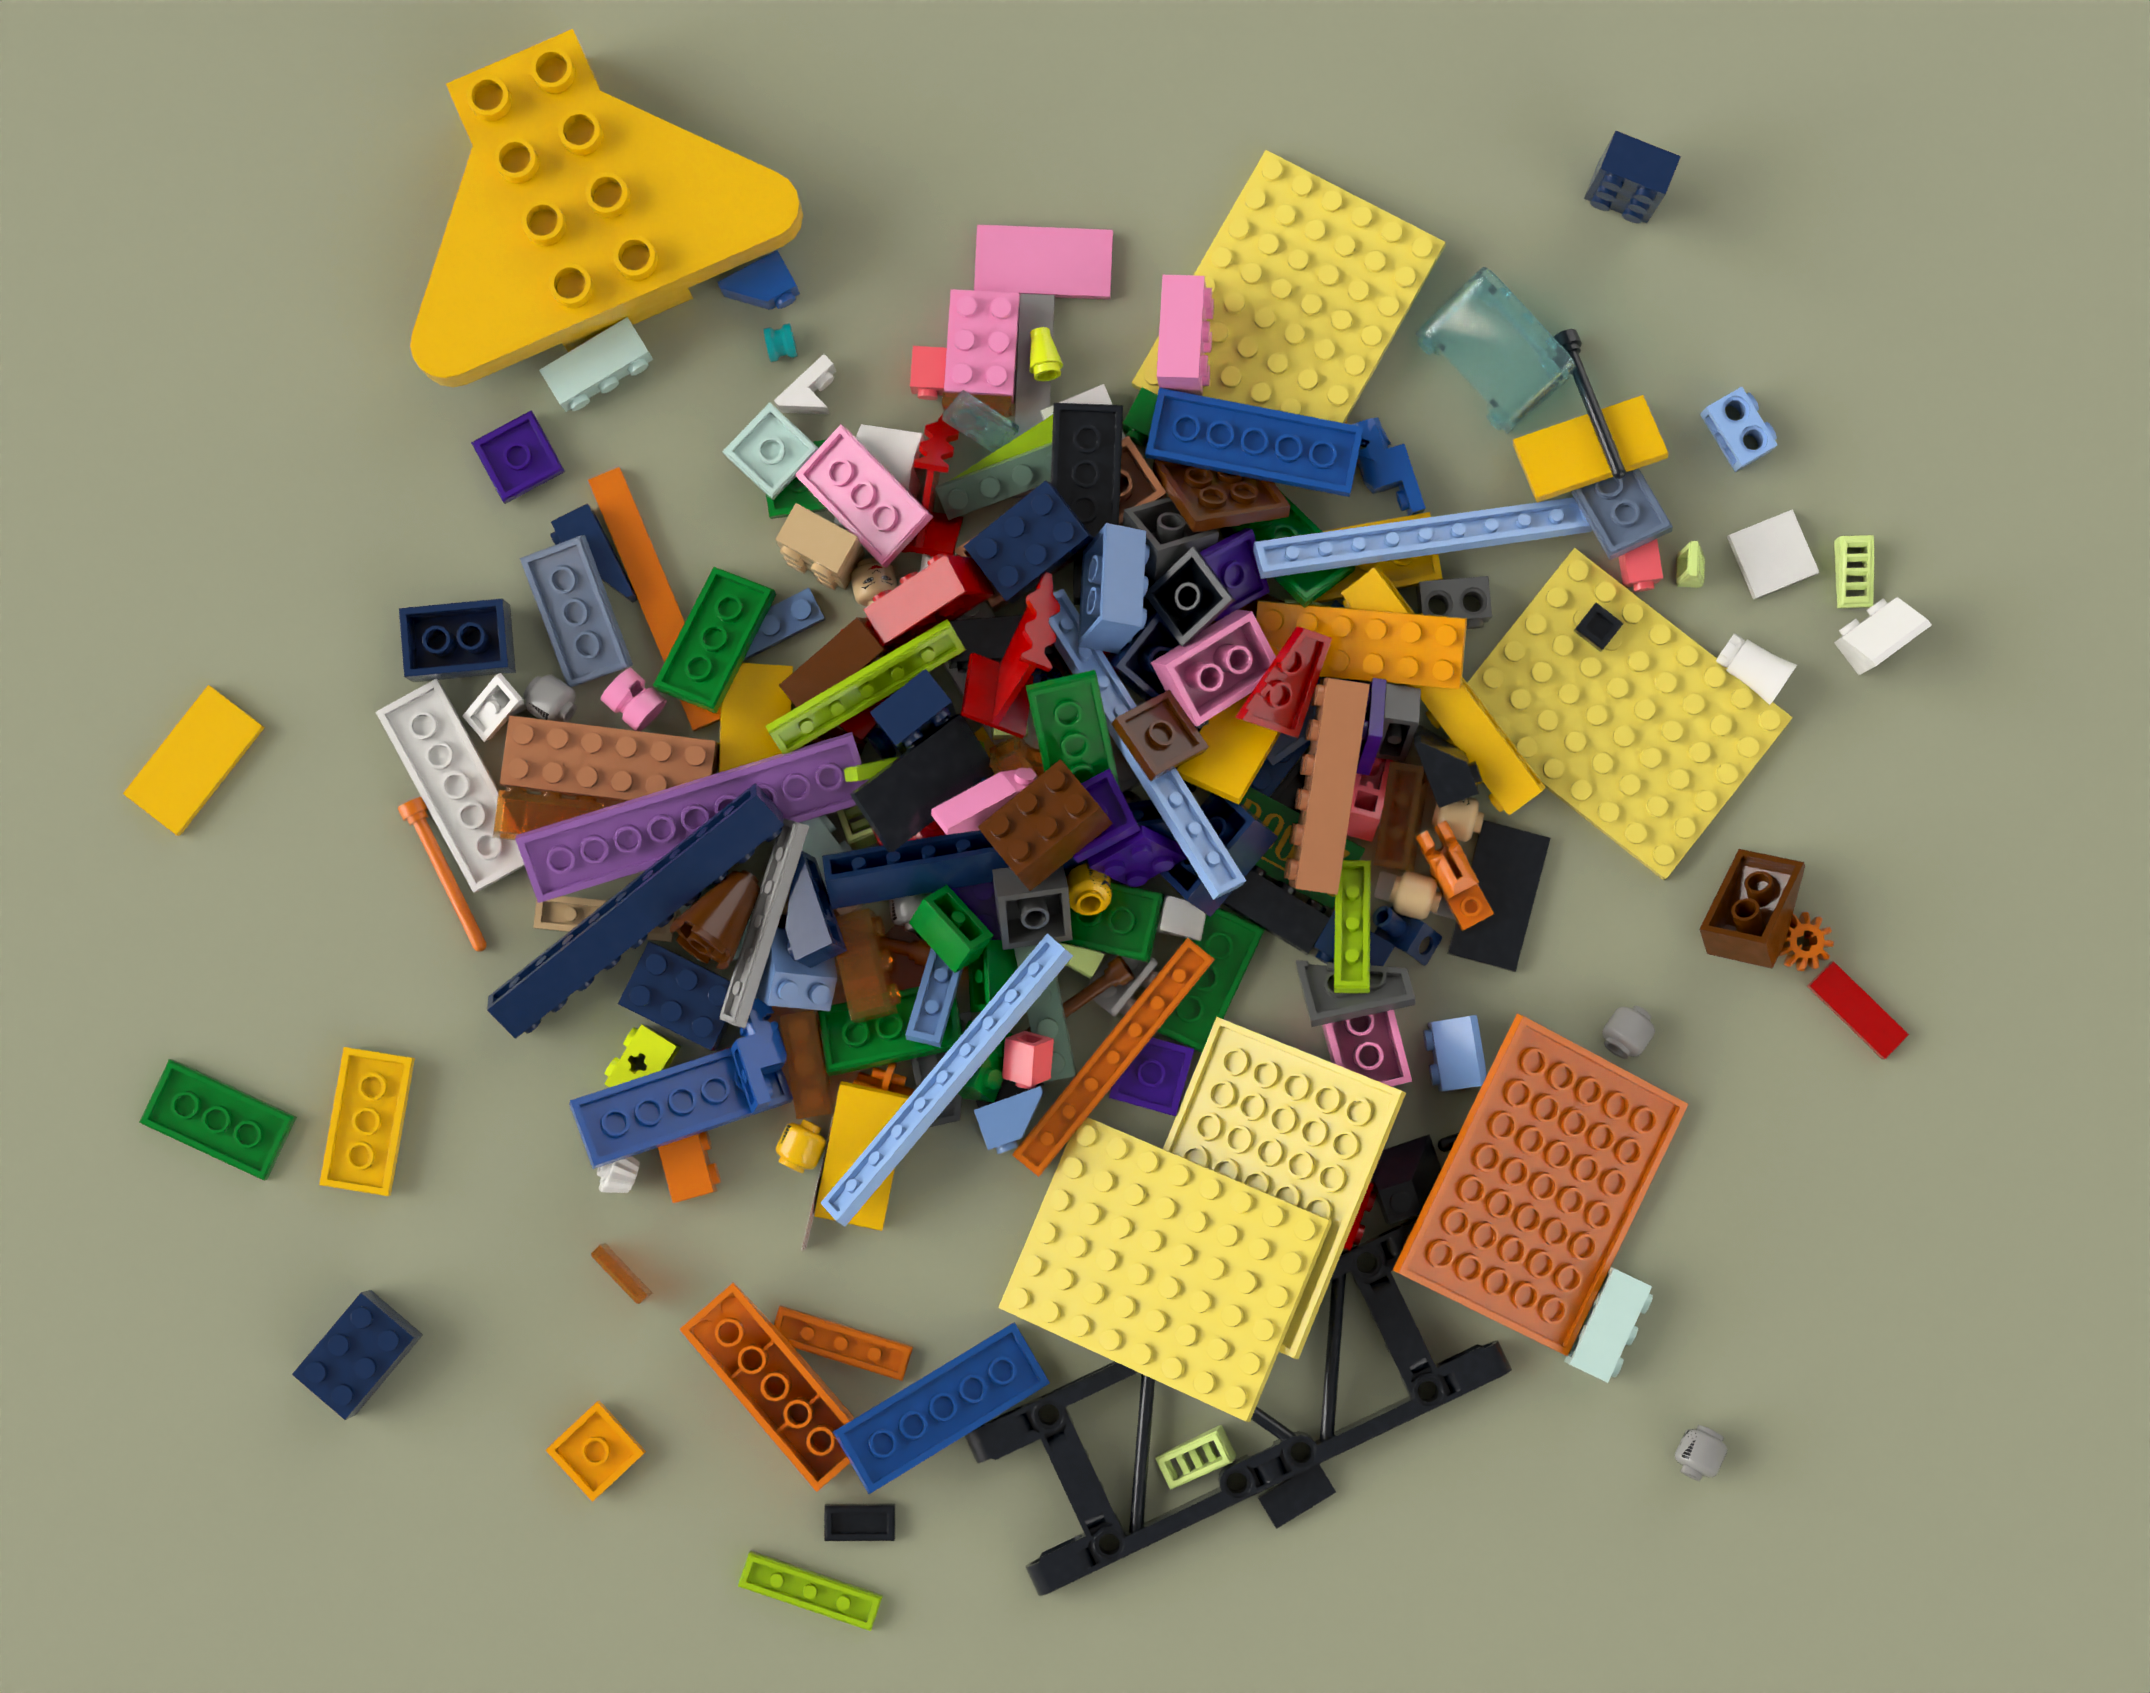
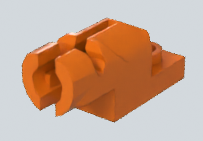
(1454, 877)

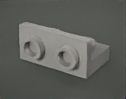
(1120, 998)

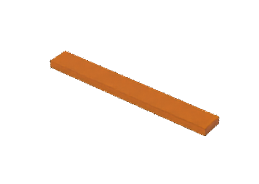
(644, 572)
(1113, 1057)

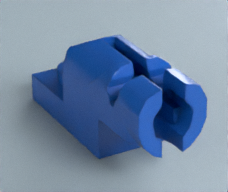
(1388, 467)
(758, 1054)

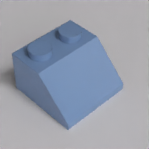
(794, 984)
(1456, 1053)
(1008, 1119)

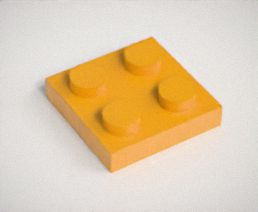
(595, 1450)

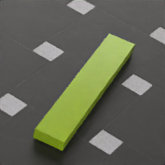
(865, 688)

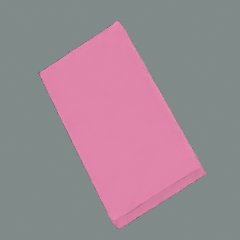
(1044, 261)
(863, 496)

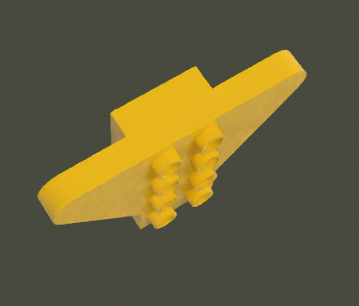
(579, 216)

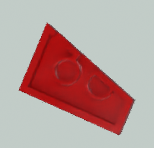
(1288, 684)

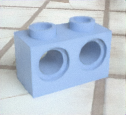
(1730, 432)

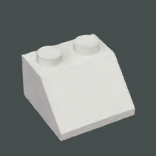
(1881, 634)

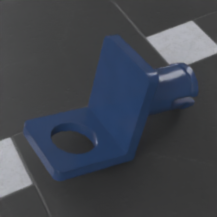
(1406, 933)

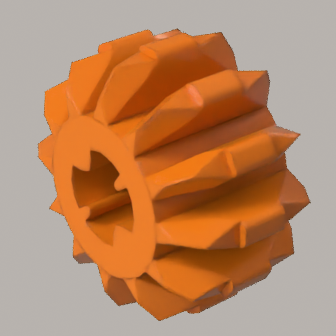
(1811, 953)

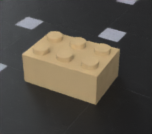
(820, 547)

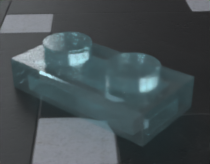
(980, 422)

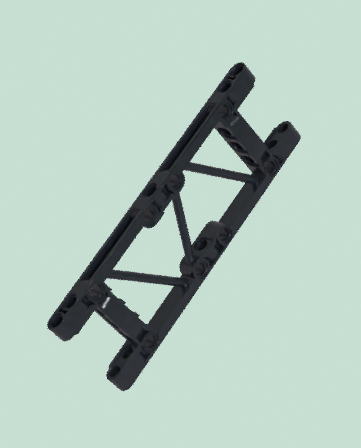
(1262, 1470)

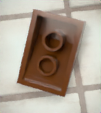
(1753, 908)

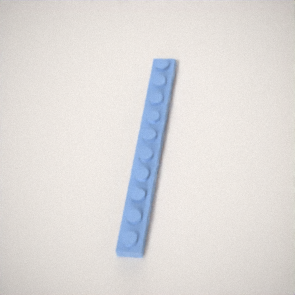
(1419, 537)
(1166, 792)
(946, 1080)

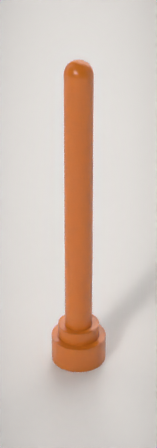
(415, 813)

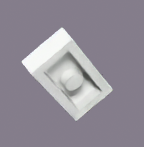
(800, 394)
(493, 707)
(1181, 919)

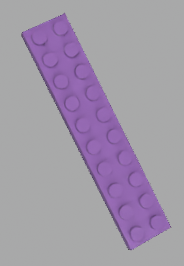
(644, 829)

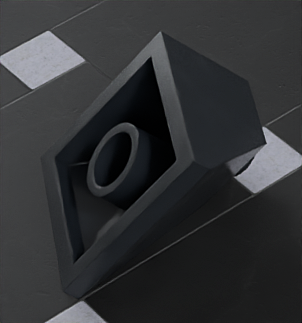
(1189, 596)
(1446, 768)
(1405, 1178)

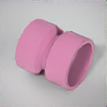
(636, 702)

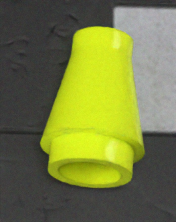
(1044, 357)

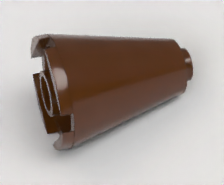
(718, 919)

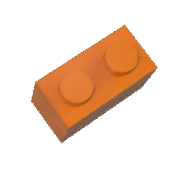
(689, 1167)

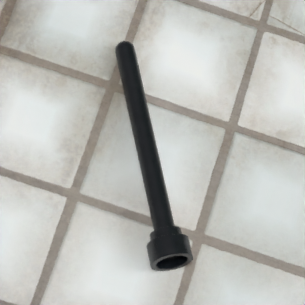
(1571, 343)

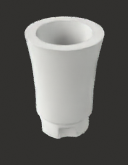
(1755, 667)

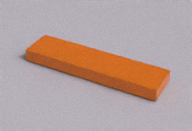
(843, 1343)

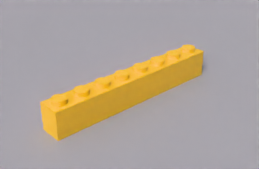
(1459, 711)

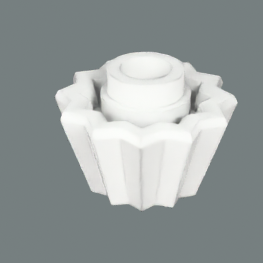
(618, 1176)

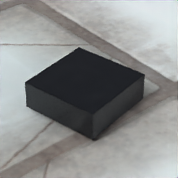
(1598, 627)

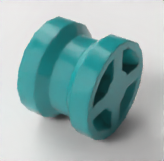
(780, 342)

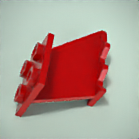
(939, 533)
(996, 690)

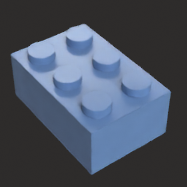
(1113, 588)

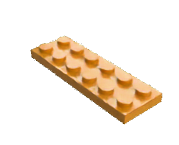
(1374, 642)

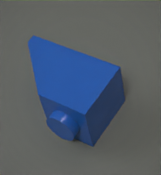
(762, 284)

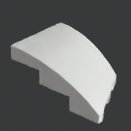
(895, 451)

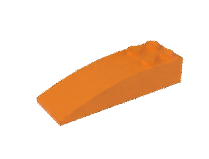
(772, 1383)

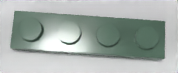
(996, 482)
(1048, 1019)

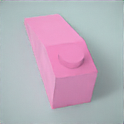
(981, 801)

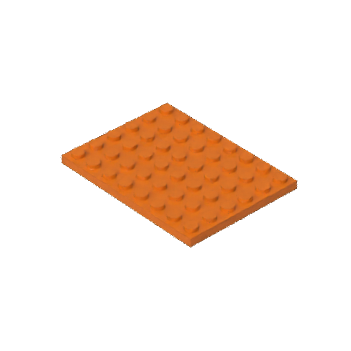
(1541, 1185)

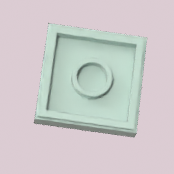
(770, 451)

